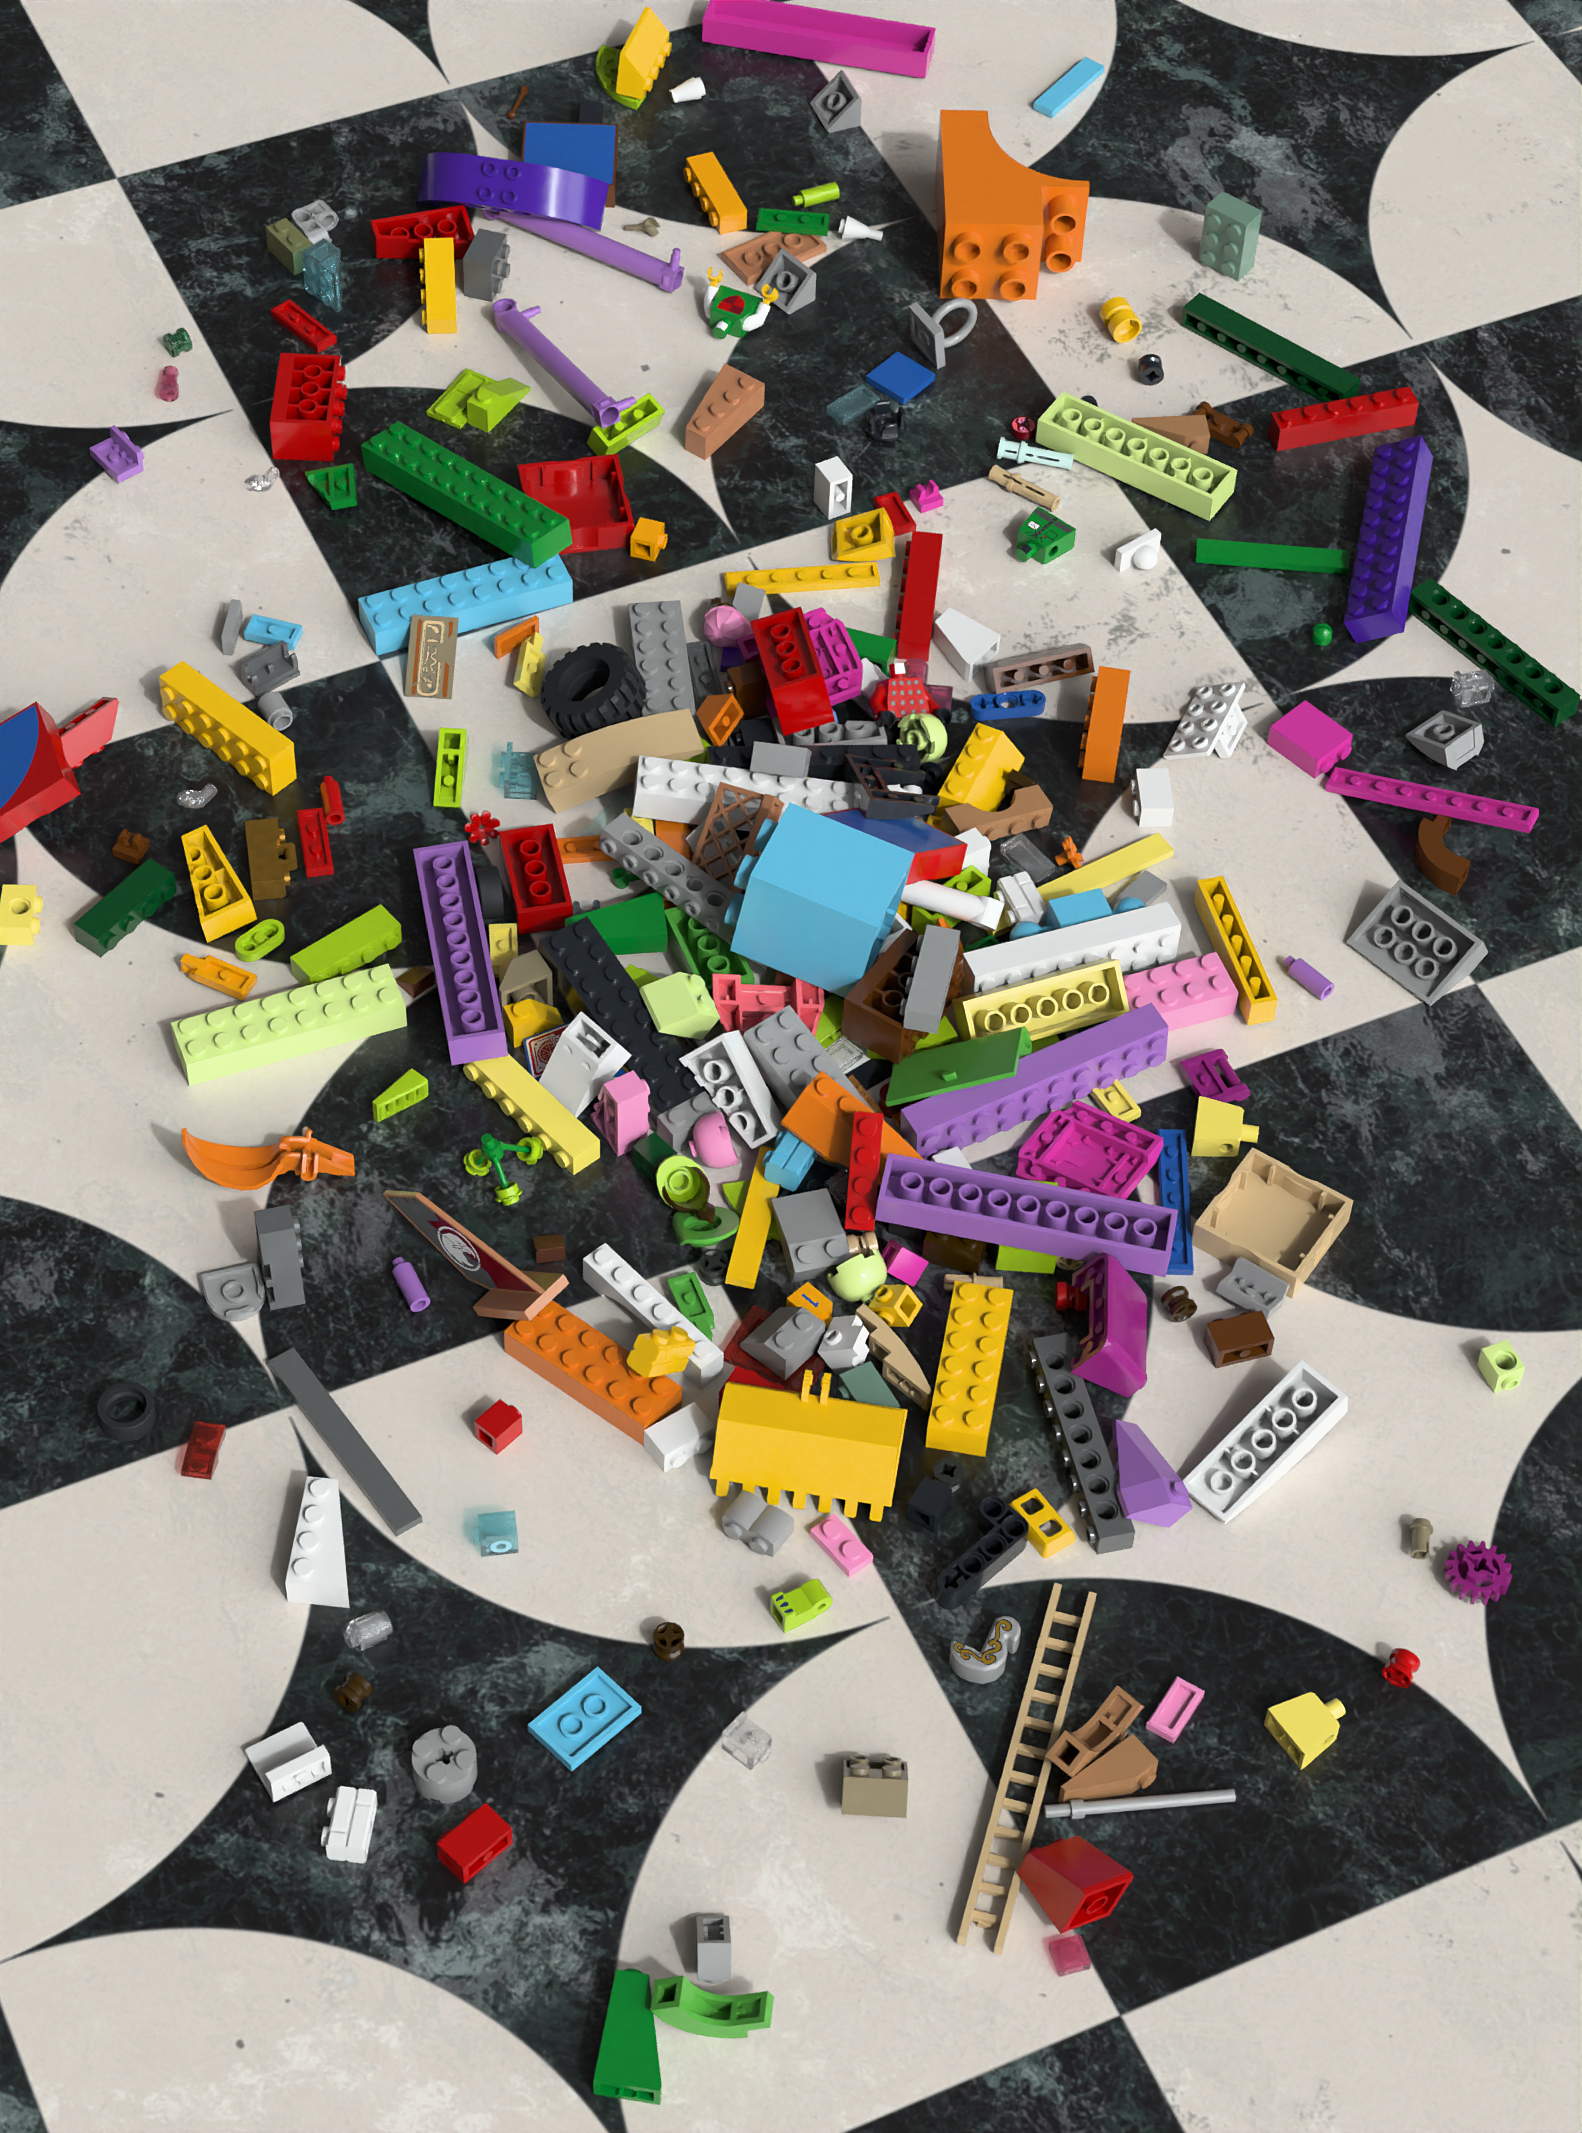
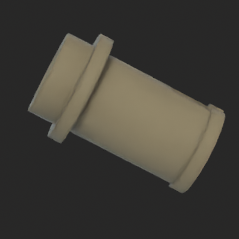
(1420, 1540)

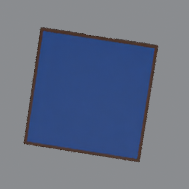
(574, 147)

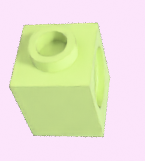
(1497, 1357)

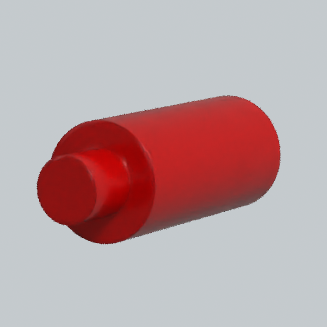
(332, 801)

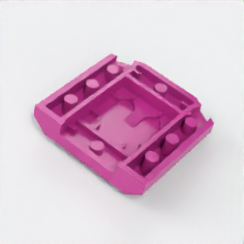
(835, 653)
(1089, 1152)

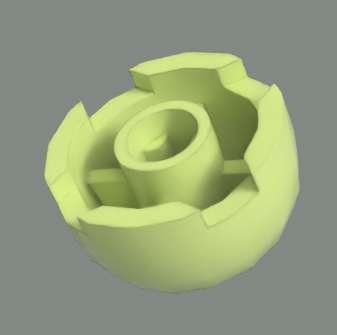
(926, 733)
(859, 1277)

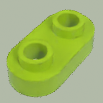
(256, 941)

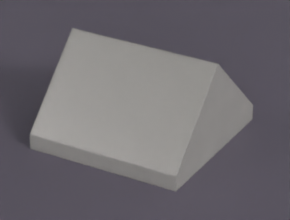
(838, 104)
(792, 280)

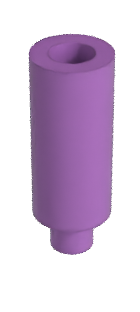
(1309, 977)
(410, 1285)

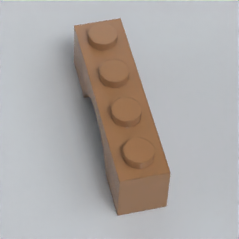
(1027, 811)

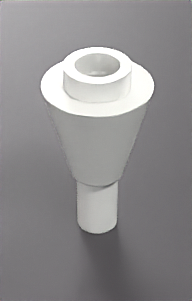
(854, 229)

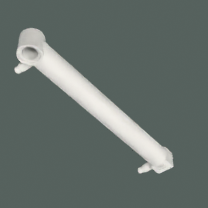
(977, 910)

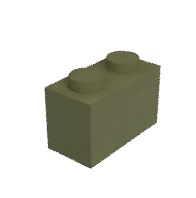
(287, 244)

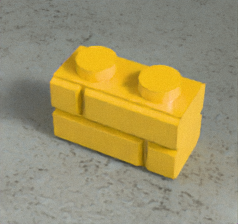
(661, 1352)

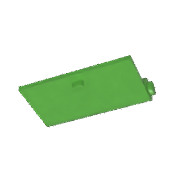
(958, 1066)

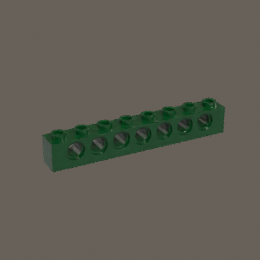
(1494, 652)

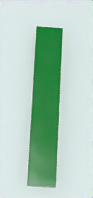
(1272, 556)

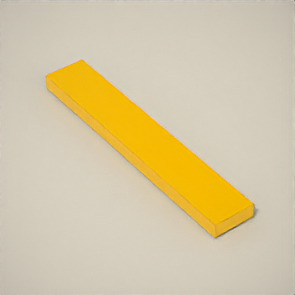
(806, 578)
(753, 1227)

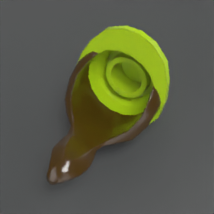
(685, 1187)

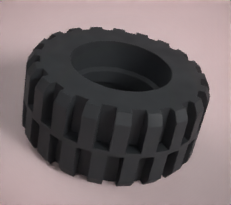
(583, 673)

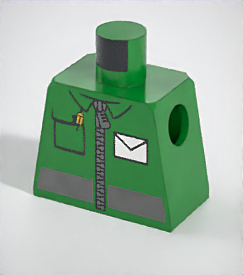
(1044, 537)

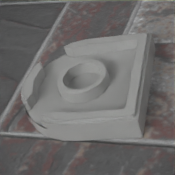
(234, 1292)

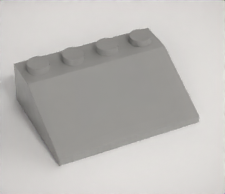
(1417, 944)

